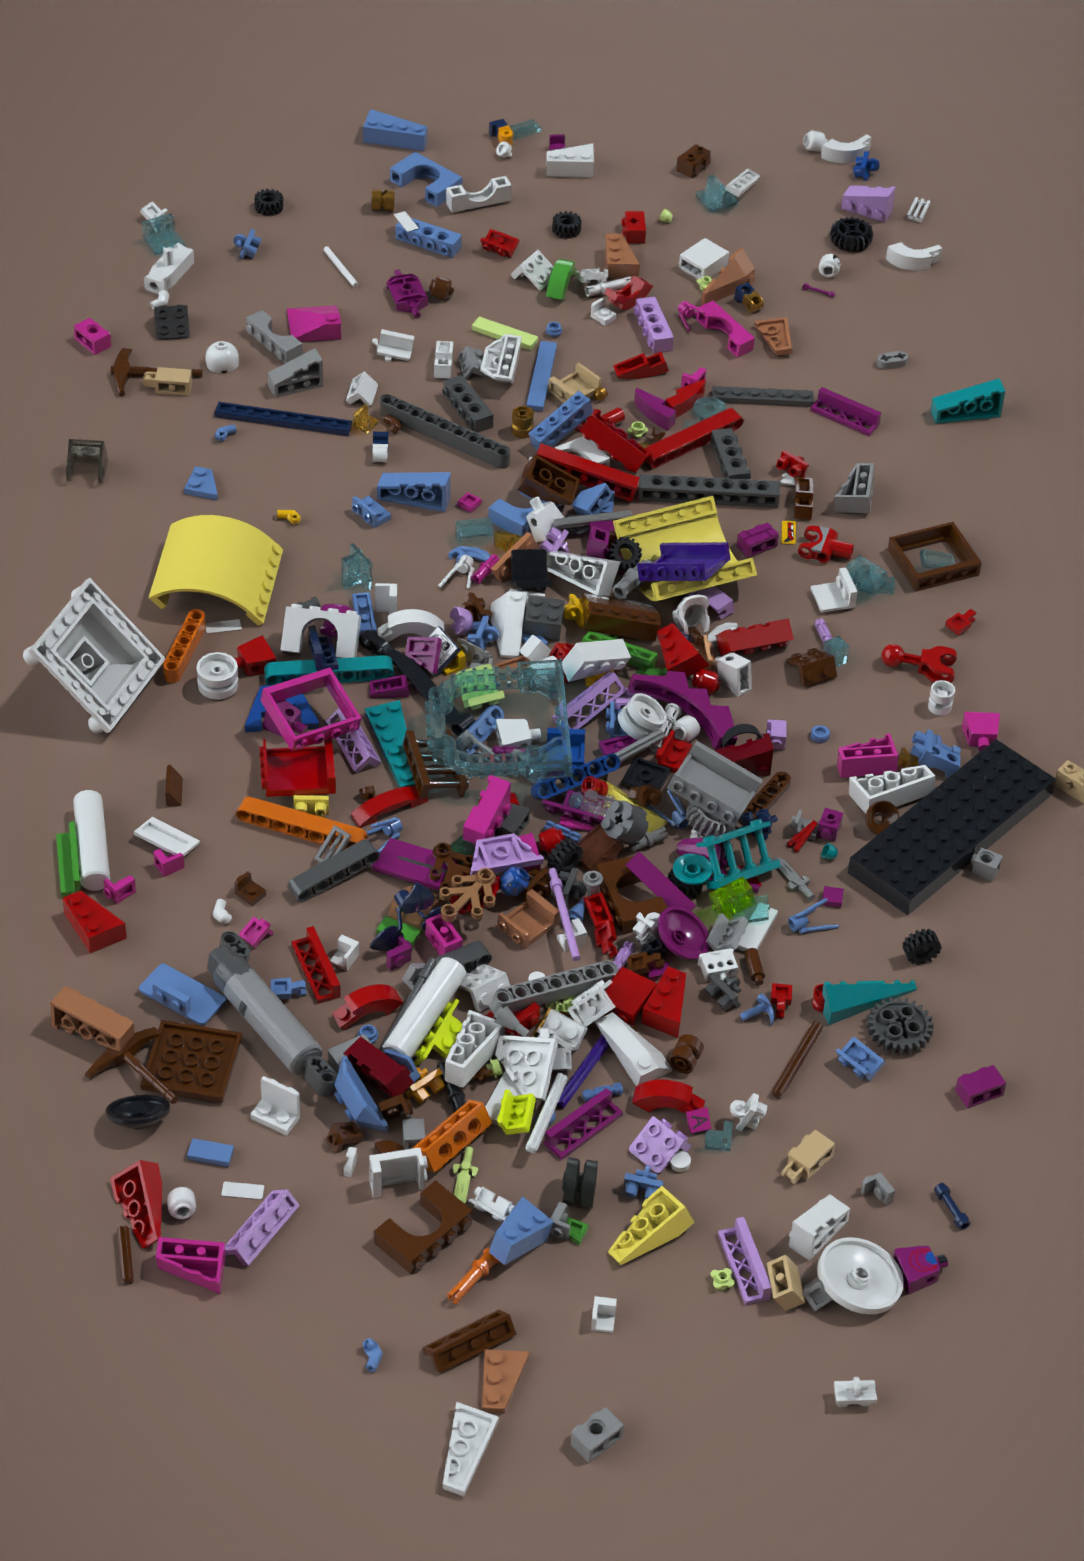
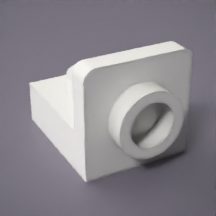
(602, 313)

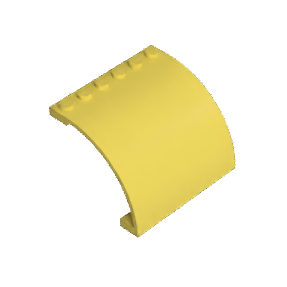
(680, 524)
(221, 560)

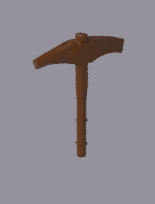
(123, 370)
(113, 1058)

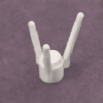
(463, 566)

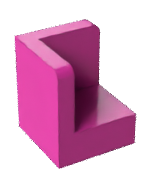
(168, 864)

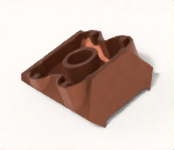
(598, 848)

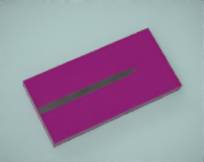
(409, 863)

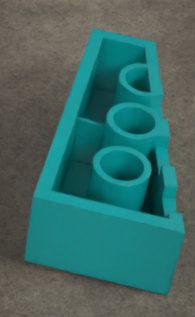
(970, 403)

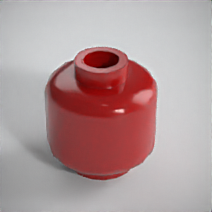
(706, 680)
(549, 839)

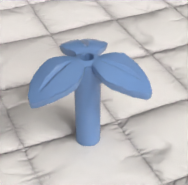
(764, 1005)

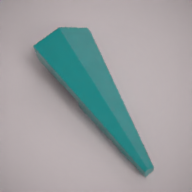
(847, 1000)

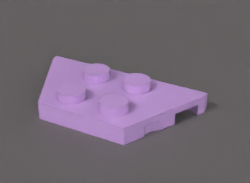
(502, 853)

